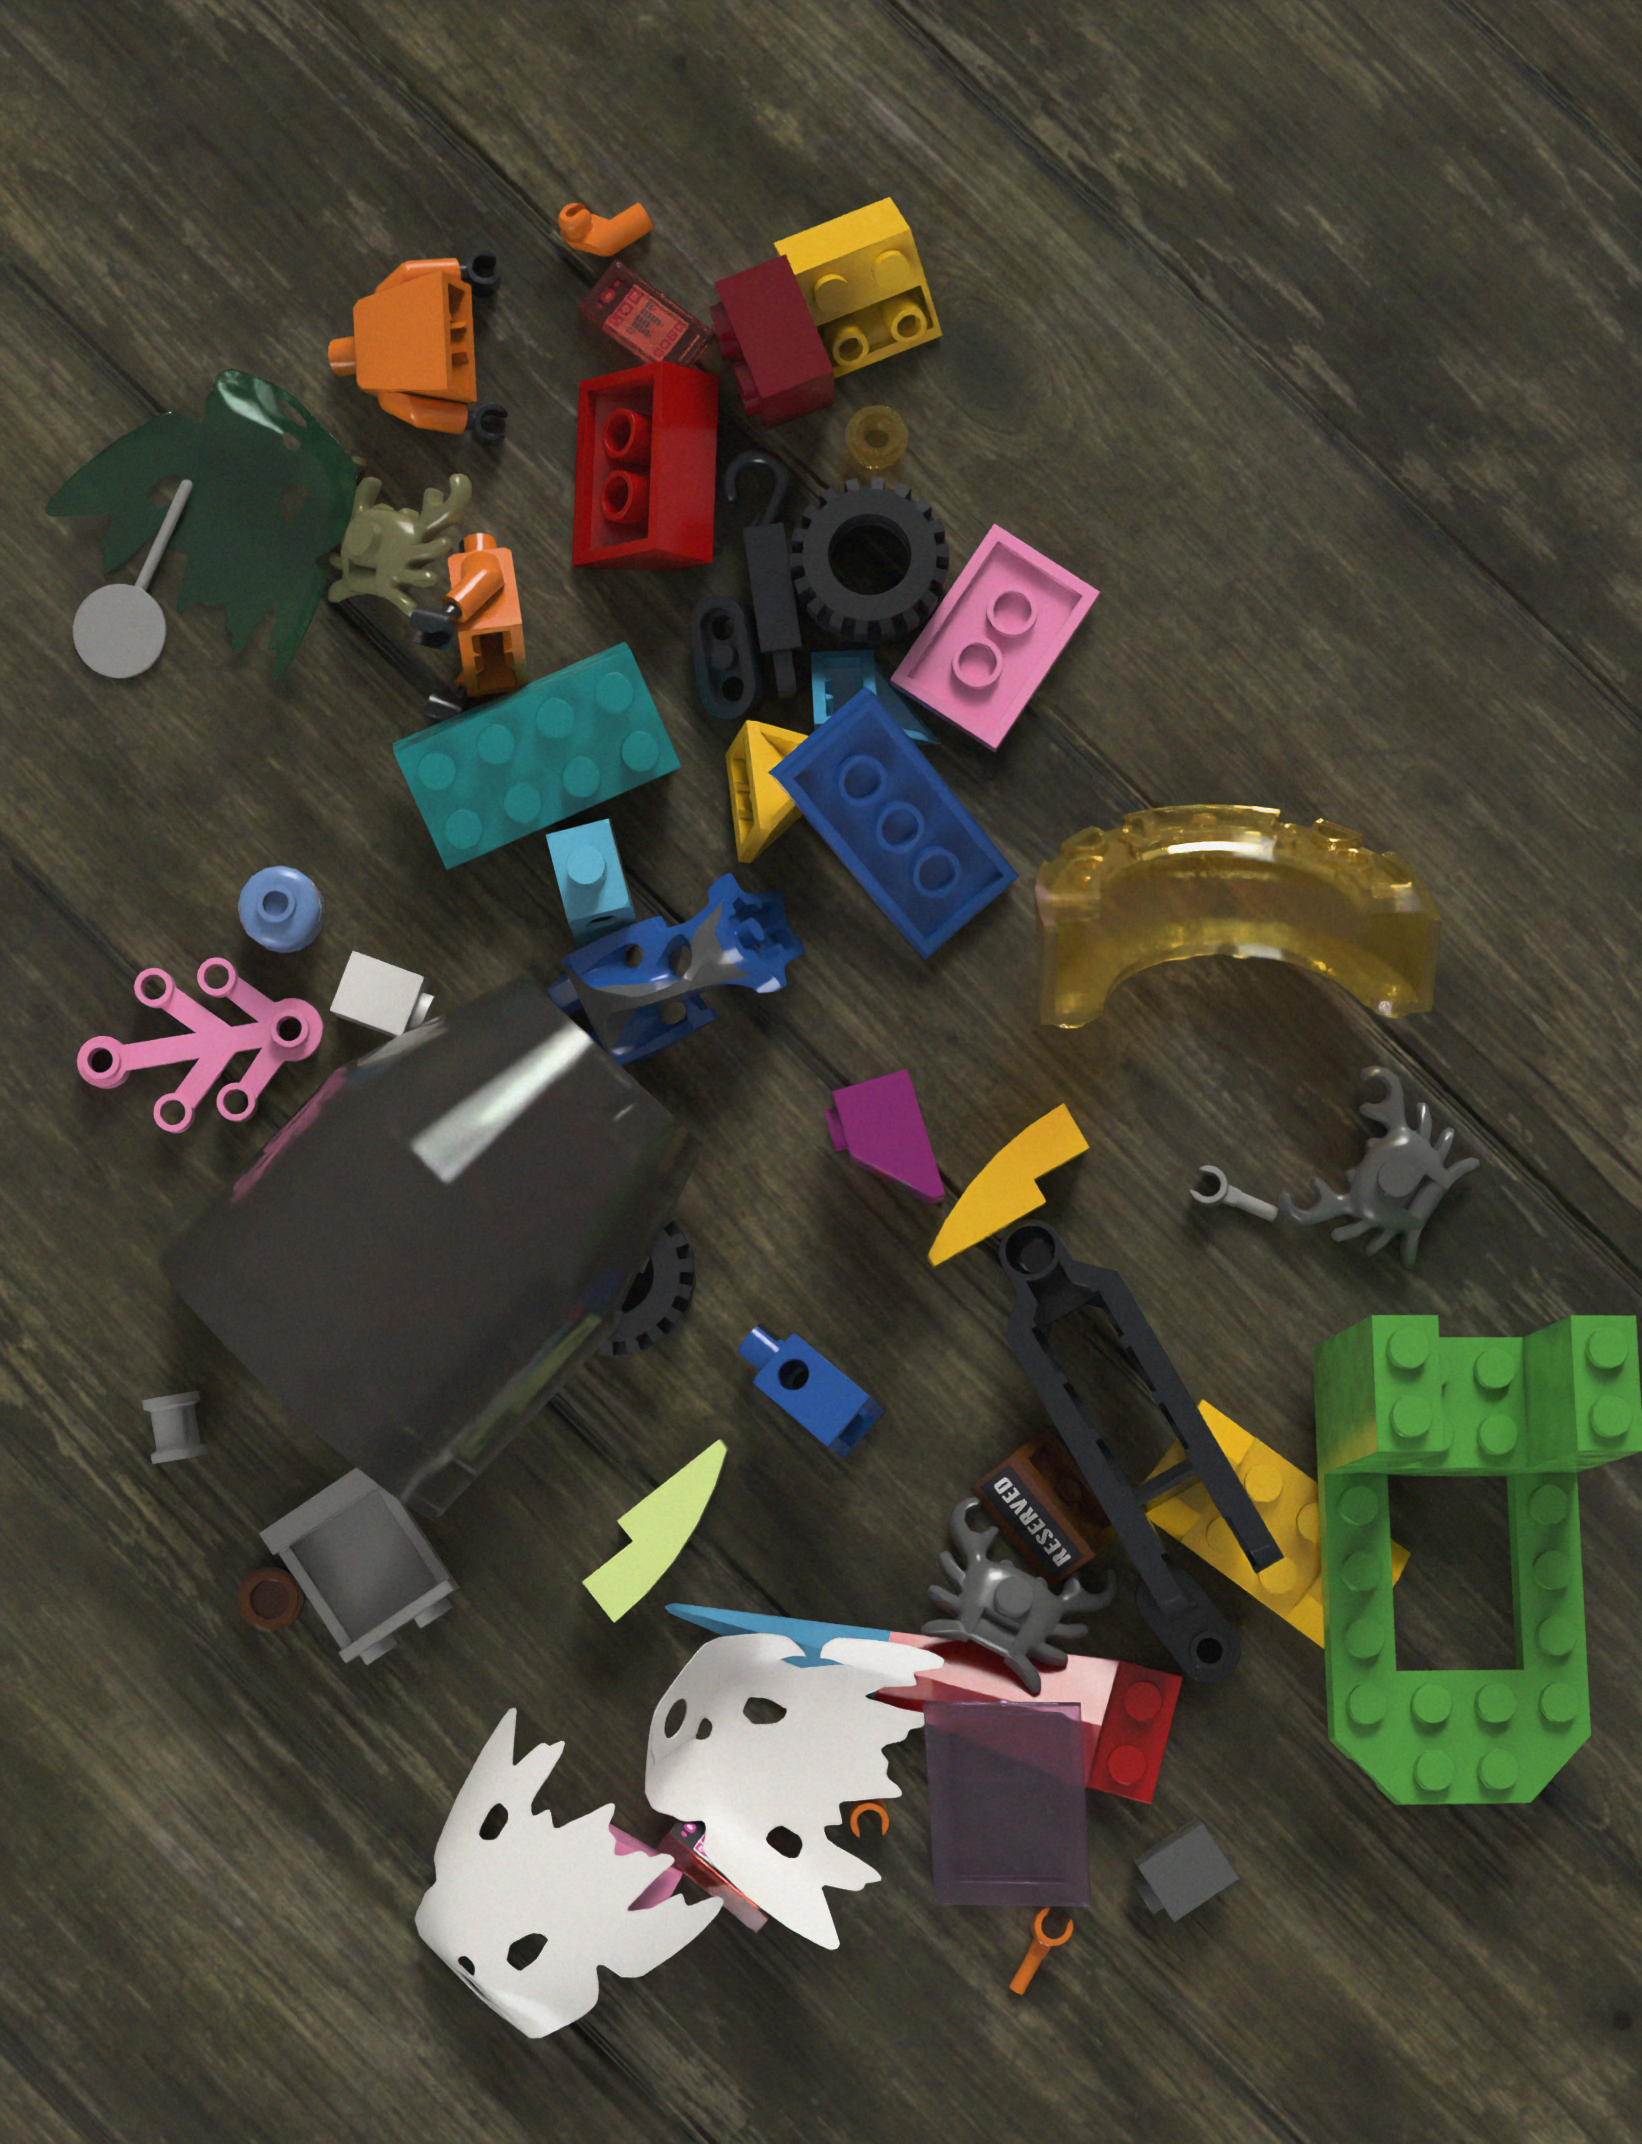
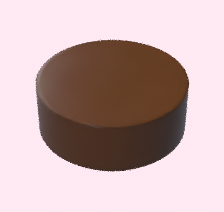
(270, 1599)

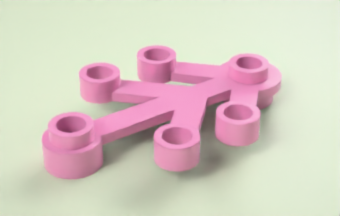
(212, 1044)

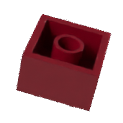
(776, 345)

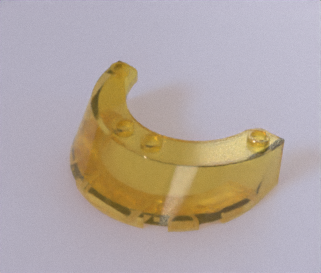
(1232, 886)

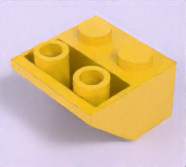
(863, 285)

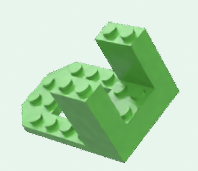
(1465, 1406)

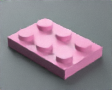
(994, 638)

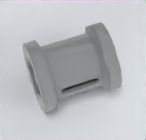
(175, 1427)

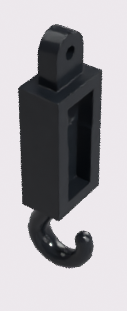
(770, 567)

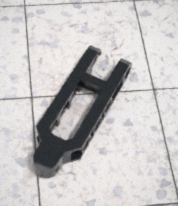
(1053, 1286)

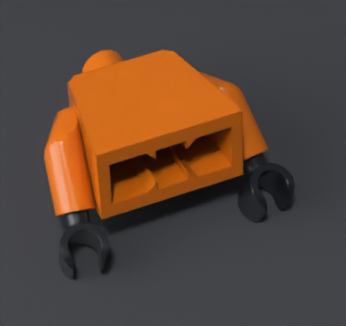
(418, 345)
(487, 624)

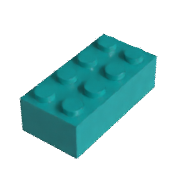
(536, 755)

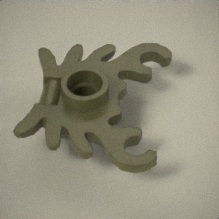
(389, 547)

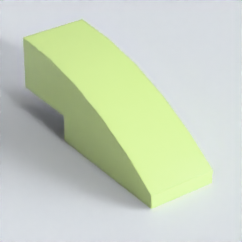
(659, 1533)

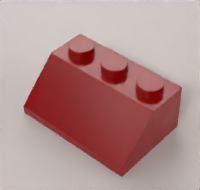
(646, 469)

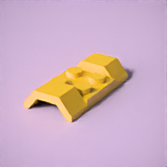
(1289, 1509)

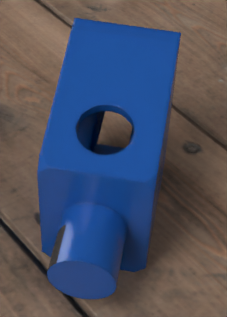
(828, 1402)

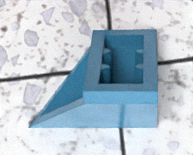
(842, 674)

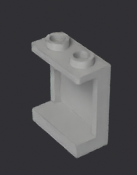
(362, 1564)

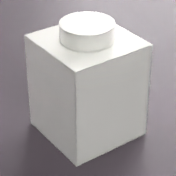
(382, 996)

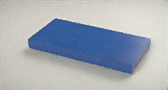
(894, 823)

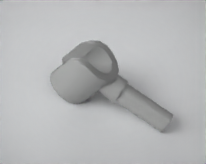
(1234, 1197)

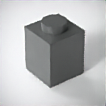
(1183, 1871)

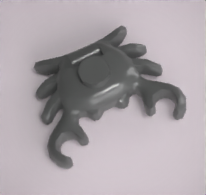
(1394, 1183)
(1006, 1605)

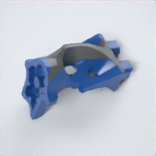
(630, 1002)

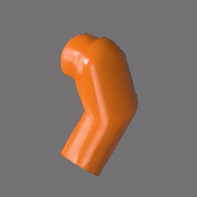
(600, 235)

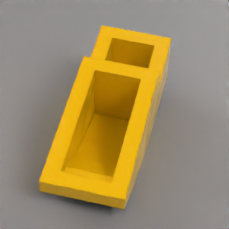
(1007, 1184)

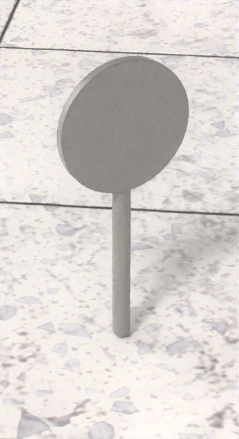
(121, 625)

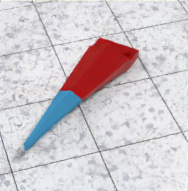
(1123, 1703)

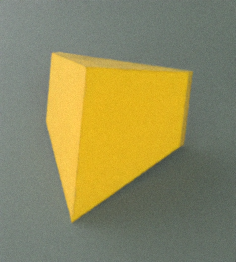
(757, 801)

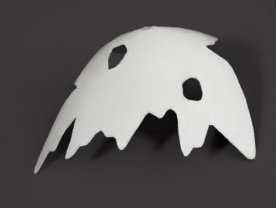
(786, 1771)
(544, 1884)

